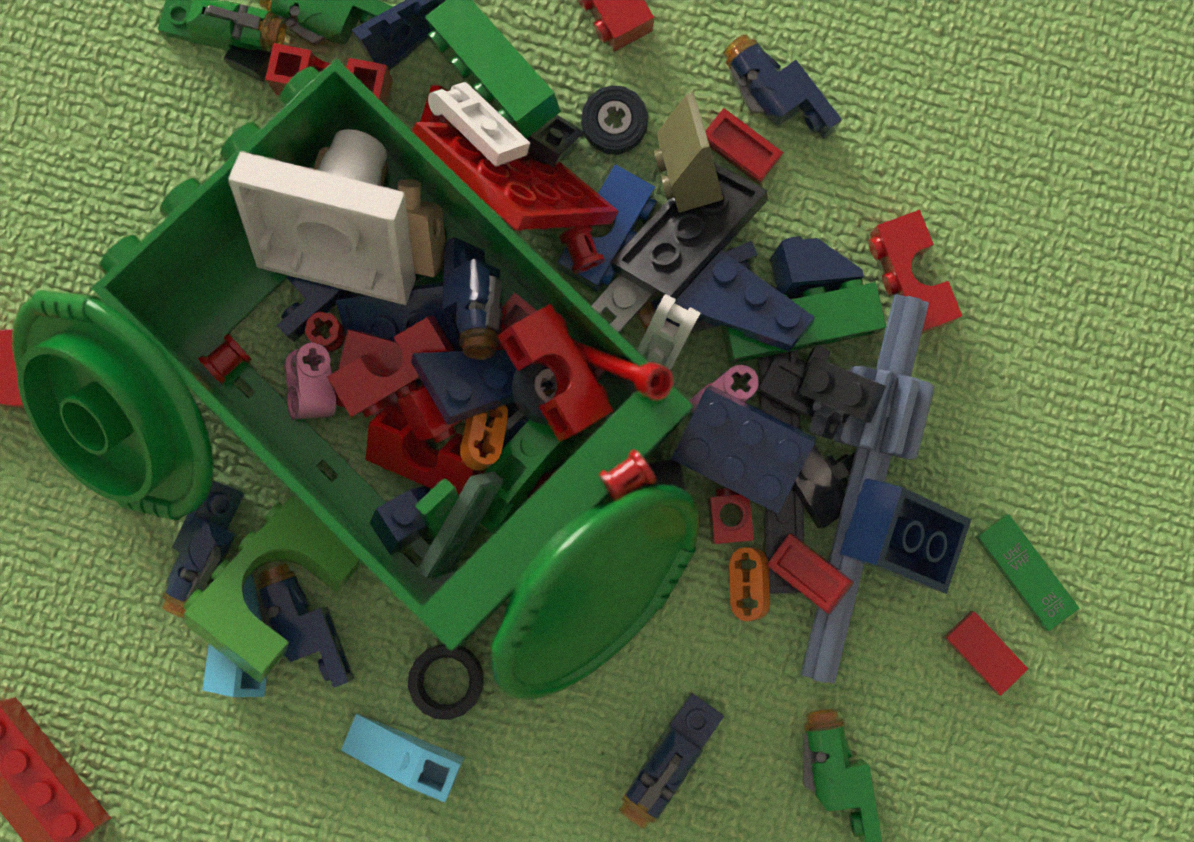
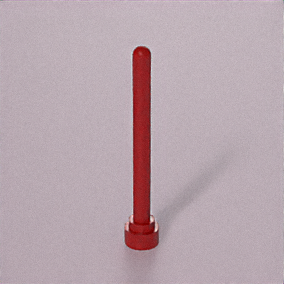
(650, 379)

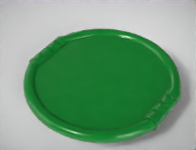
(111, 405)
(593, 590)

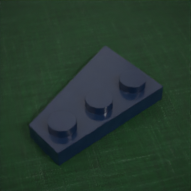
(396, 31)
(743, 301)
(391, 318)

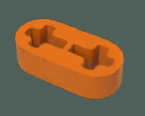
(492, 434)
(742, 589)

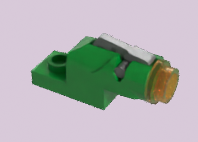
(324, 18)
(222, 24)
(834, 778)

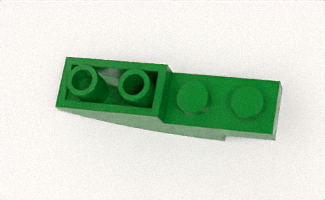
(521, 465)

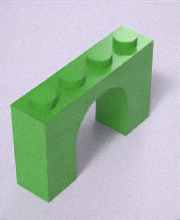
(220, 611)

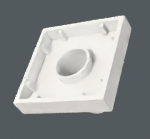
(330, 221)

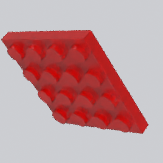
(521, 190)

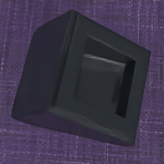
(248, 61)

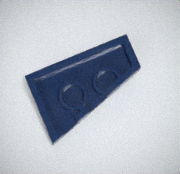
(466, 385)

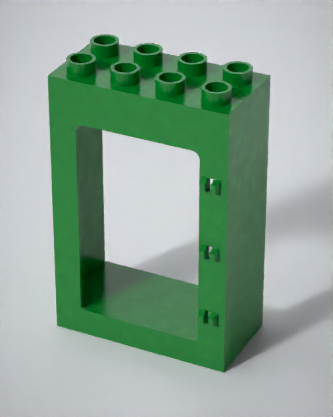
(200, 281)

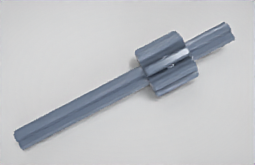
(893, 431)

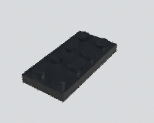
(681, 244)

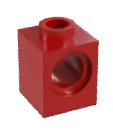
(720, 532)

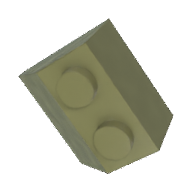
(687, 158)

